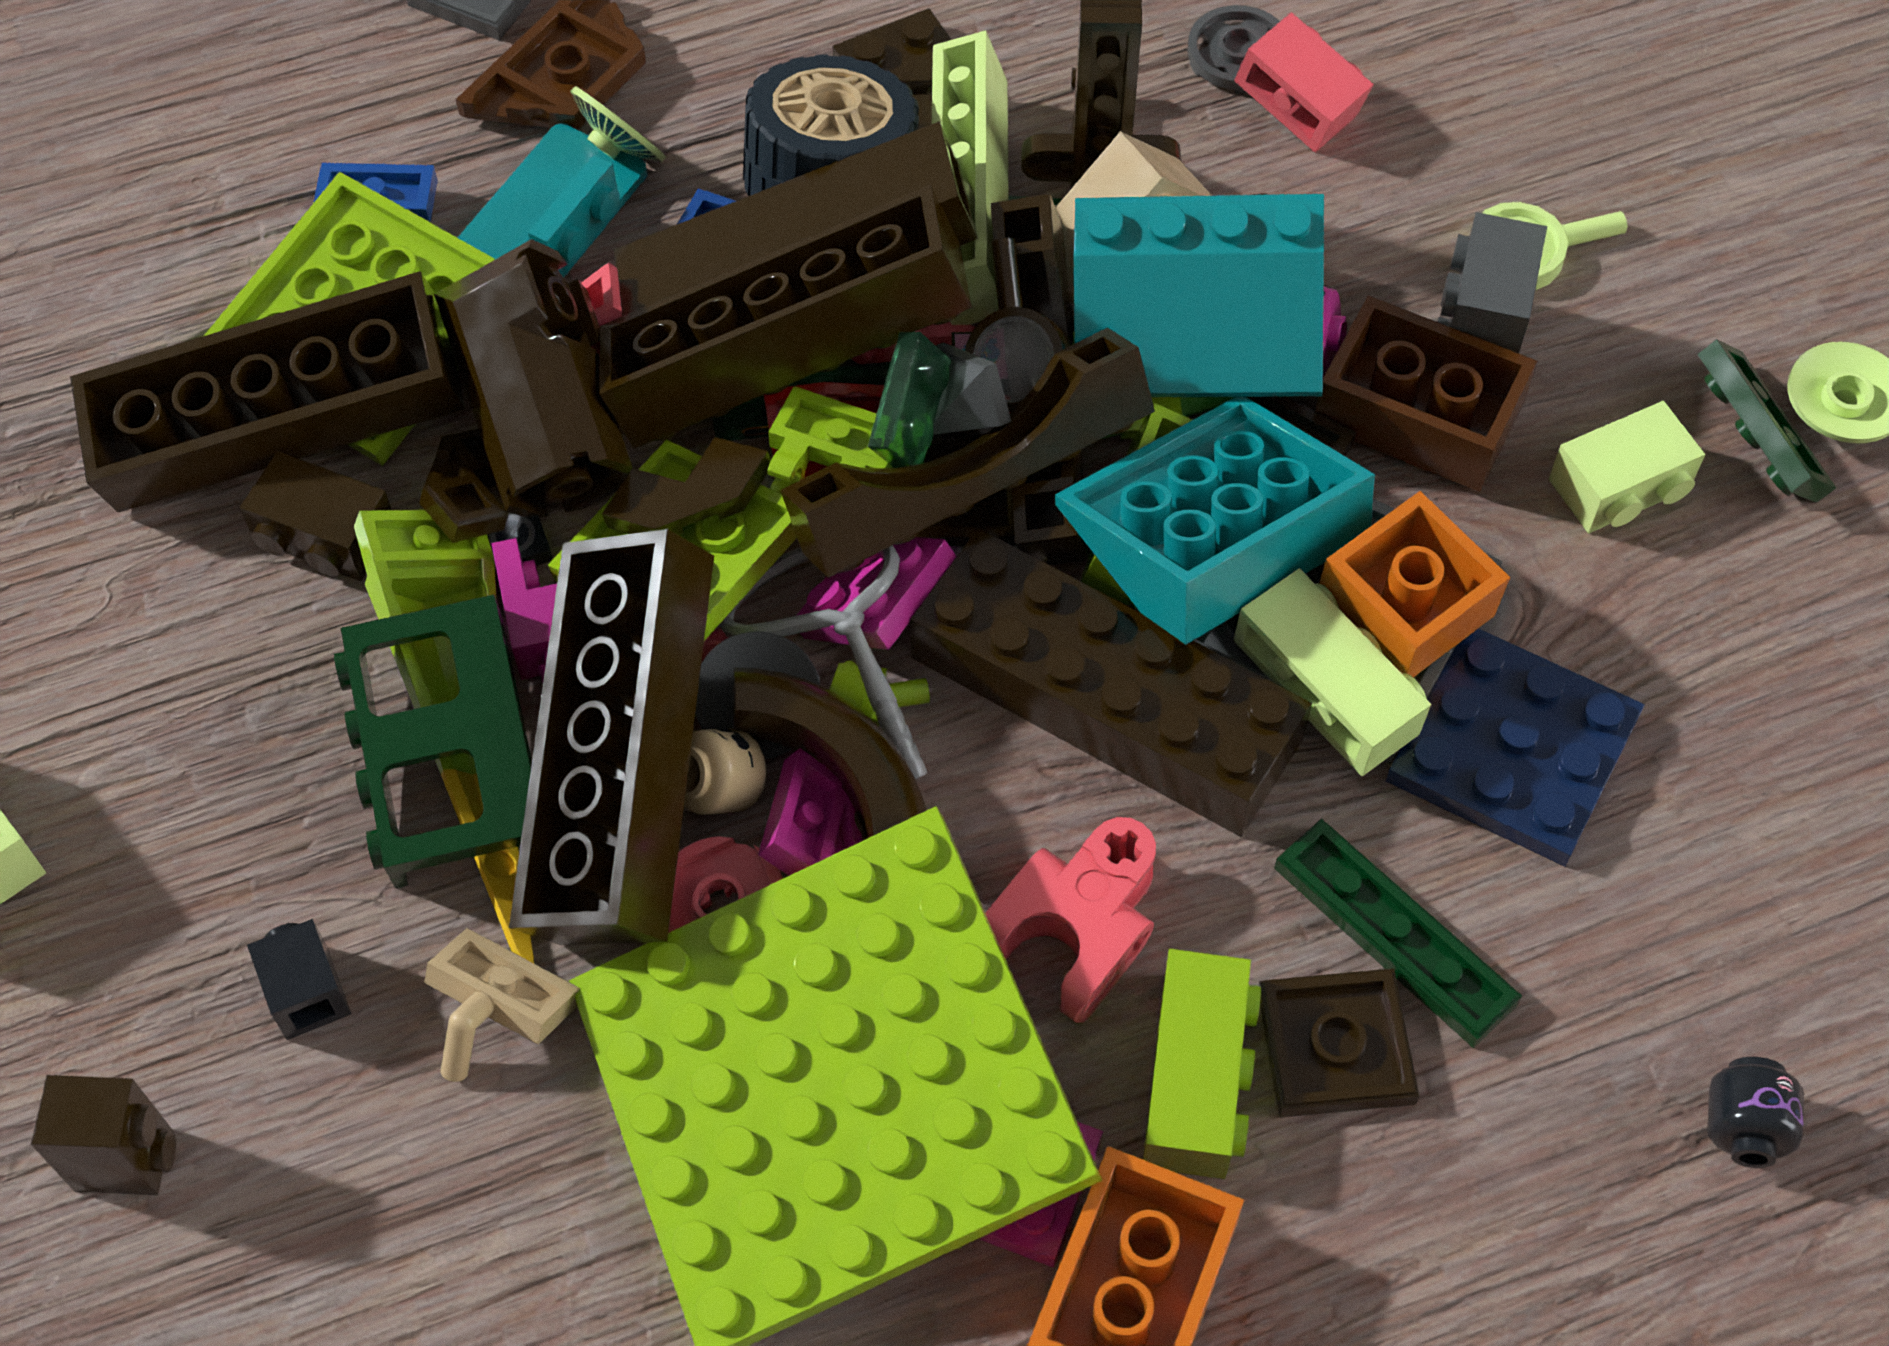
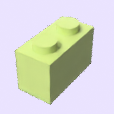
(1626, 467)

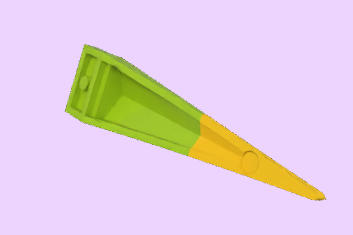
(416, 569)

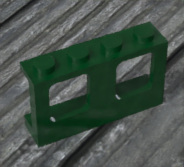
(479, 722)

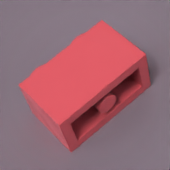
(1303, 82)

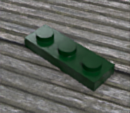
(1764, 423)

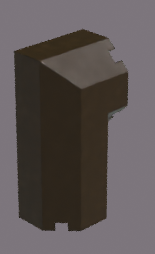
(535, 381)

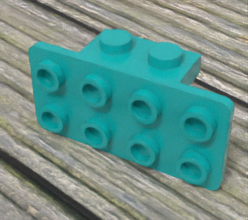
(557, 197)

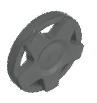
(1226, 43)

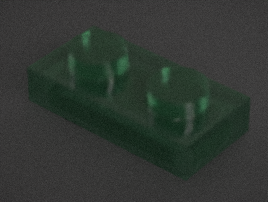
(909, 401)

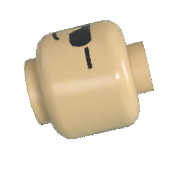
(724, 772)

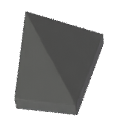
(972, 394)

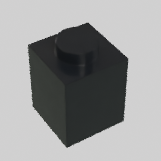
(298, 978)

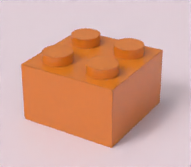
(1415, 584)

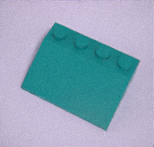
(1208, 289)
(1218, 514)

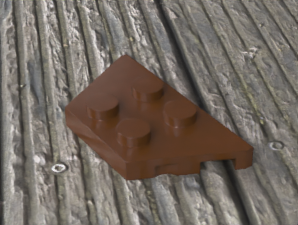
(566, 48)

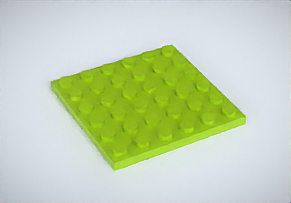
(829, 1085)

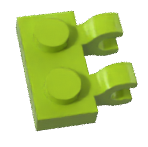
(821, 432)

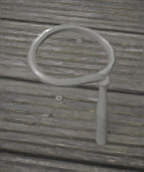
(846, 623)

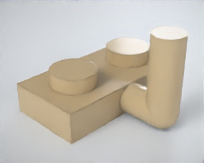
(497, 987)

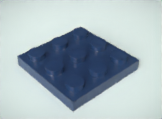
(1516, 745)

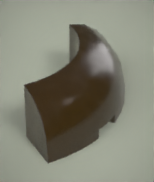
(834, 732)

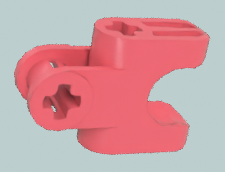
(1086, 907)

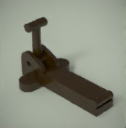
(1103, 95)

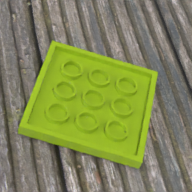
(345, 245)

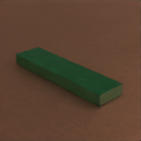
(1398, 932)

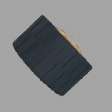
(818, 114)

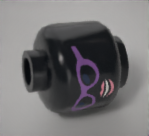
(1755, 1111)

